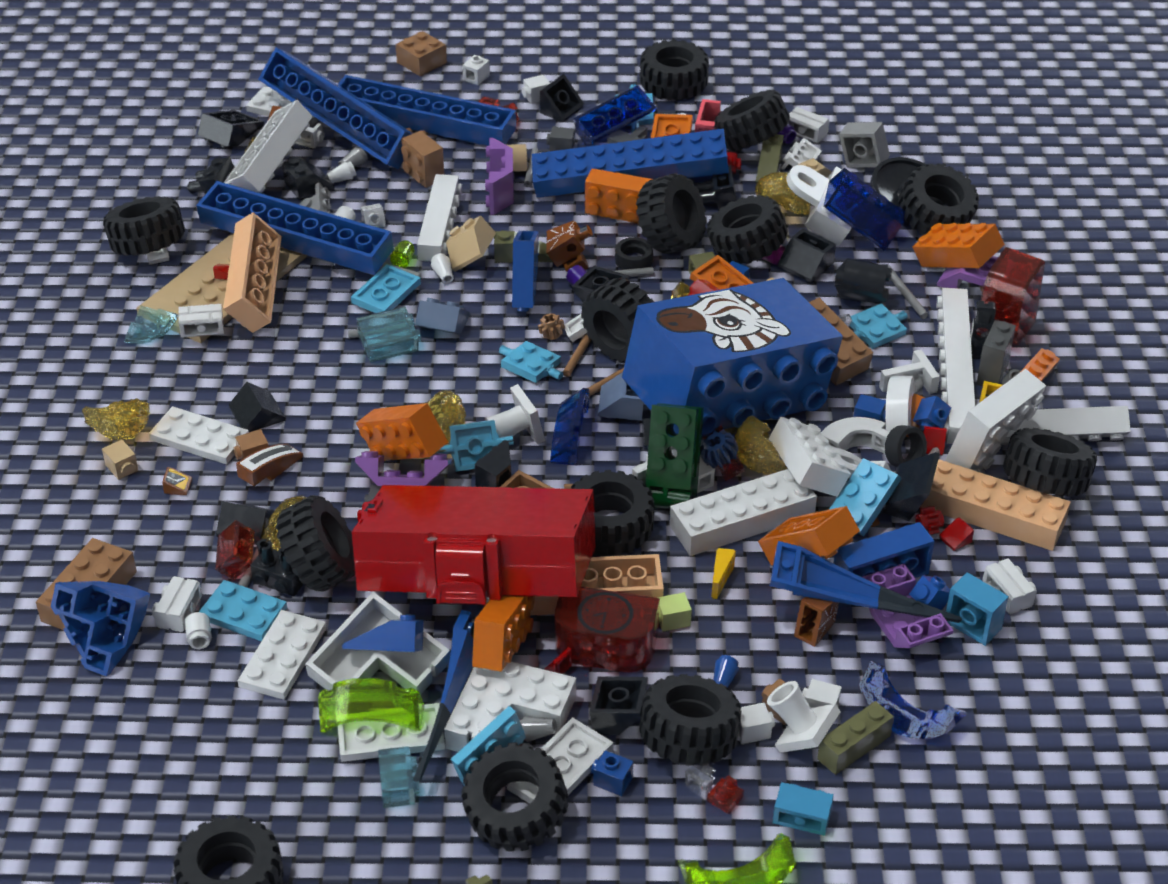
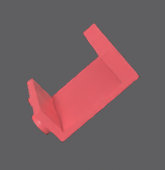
(706, 116)

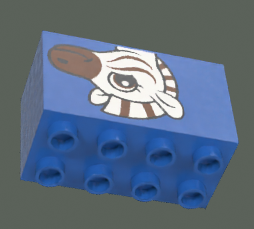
(733, 353)

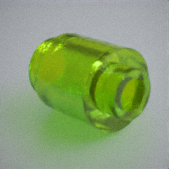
(402, 254)

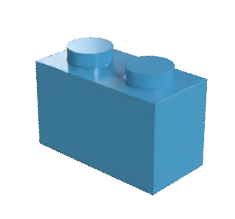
(803, 808)

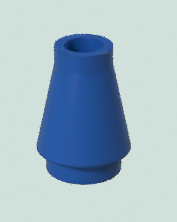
(725, 670)

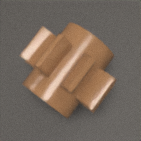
(551, 326)

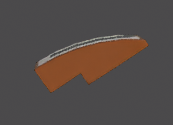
(267, 463)

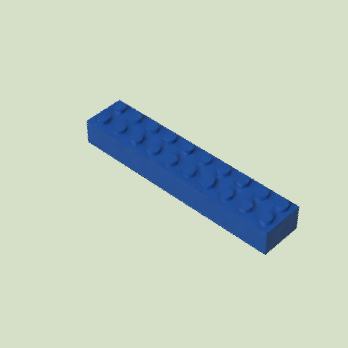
(335, 107)
(435, 112)
(651, 158)
(301, 227)

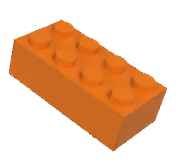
(613, 194)
(958, 245)
(402, 432)
(816, 532)
(501, 630)

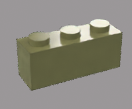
(855, 737)

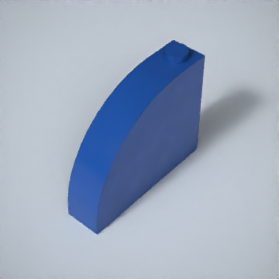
(525, 269)

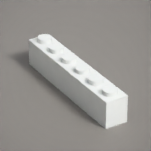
(439, 216)
(1081, 422)

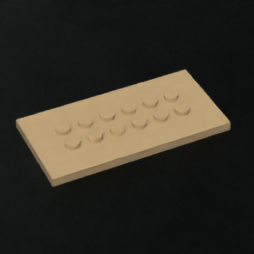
(199, 287)

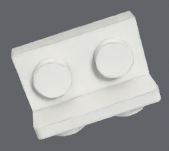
(800, 153)

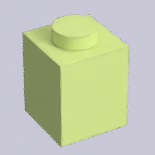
(674, 612)

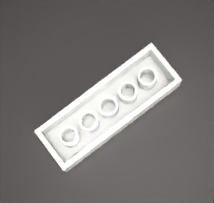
(270, 148)
(739, 511)

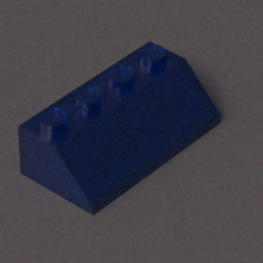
(613, 115)
(863, 208)

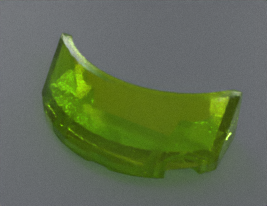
(370, 701)
(768, 868)

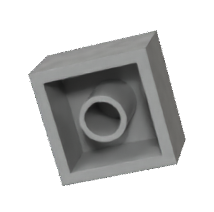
(864, 144)

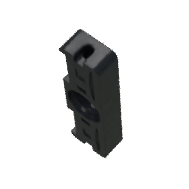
(984, 319)

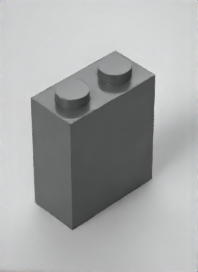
(996, 353)

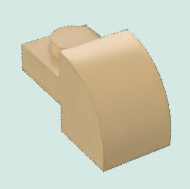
(519, 157)

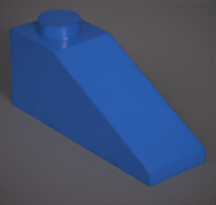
(396, 635)

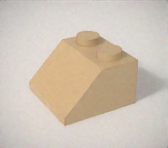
(469, 242)

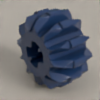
(718, 449)

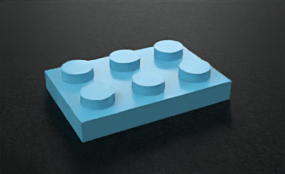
(385, 289)
(867, 493)
(242, 610)
(501, 731)

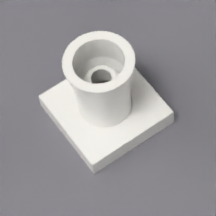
(519, 418)
(805, 724)

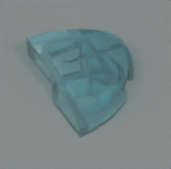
(150, 325)

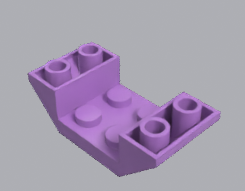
(500, 176)
(954, 276)
(374, 467)
(901, 628)

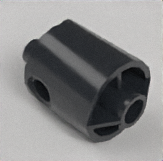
(863, 281)

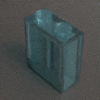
(388, 334)

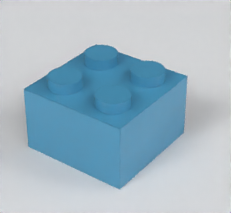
(978, 606)

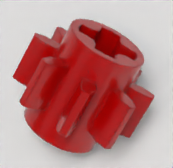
(734, 161)
(930, 519)

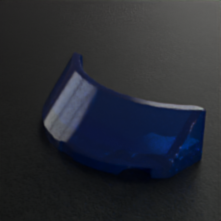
(568, 428)
(908, 720)

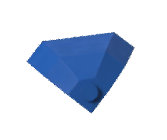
(100, 620)

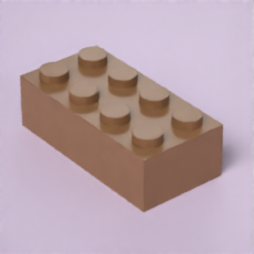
(853, 354)
(93, 563)

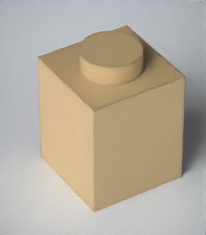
(120, 459)

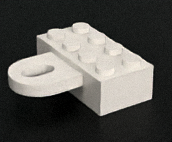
(820, 219)
(811, 457)

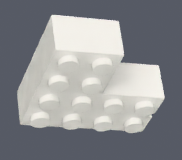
(993, 419)
(408, 669)
(522, 687)

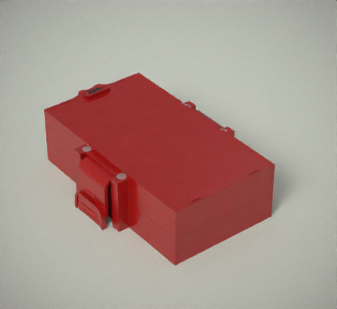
(474, 541)

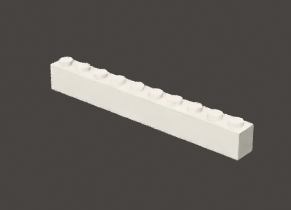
(956, 357)

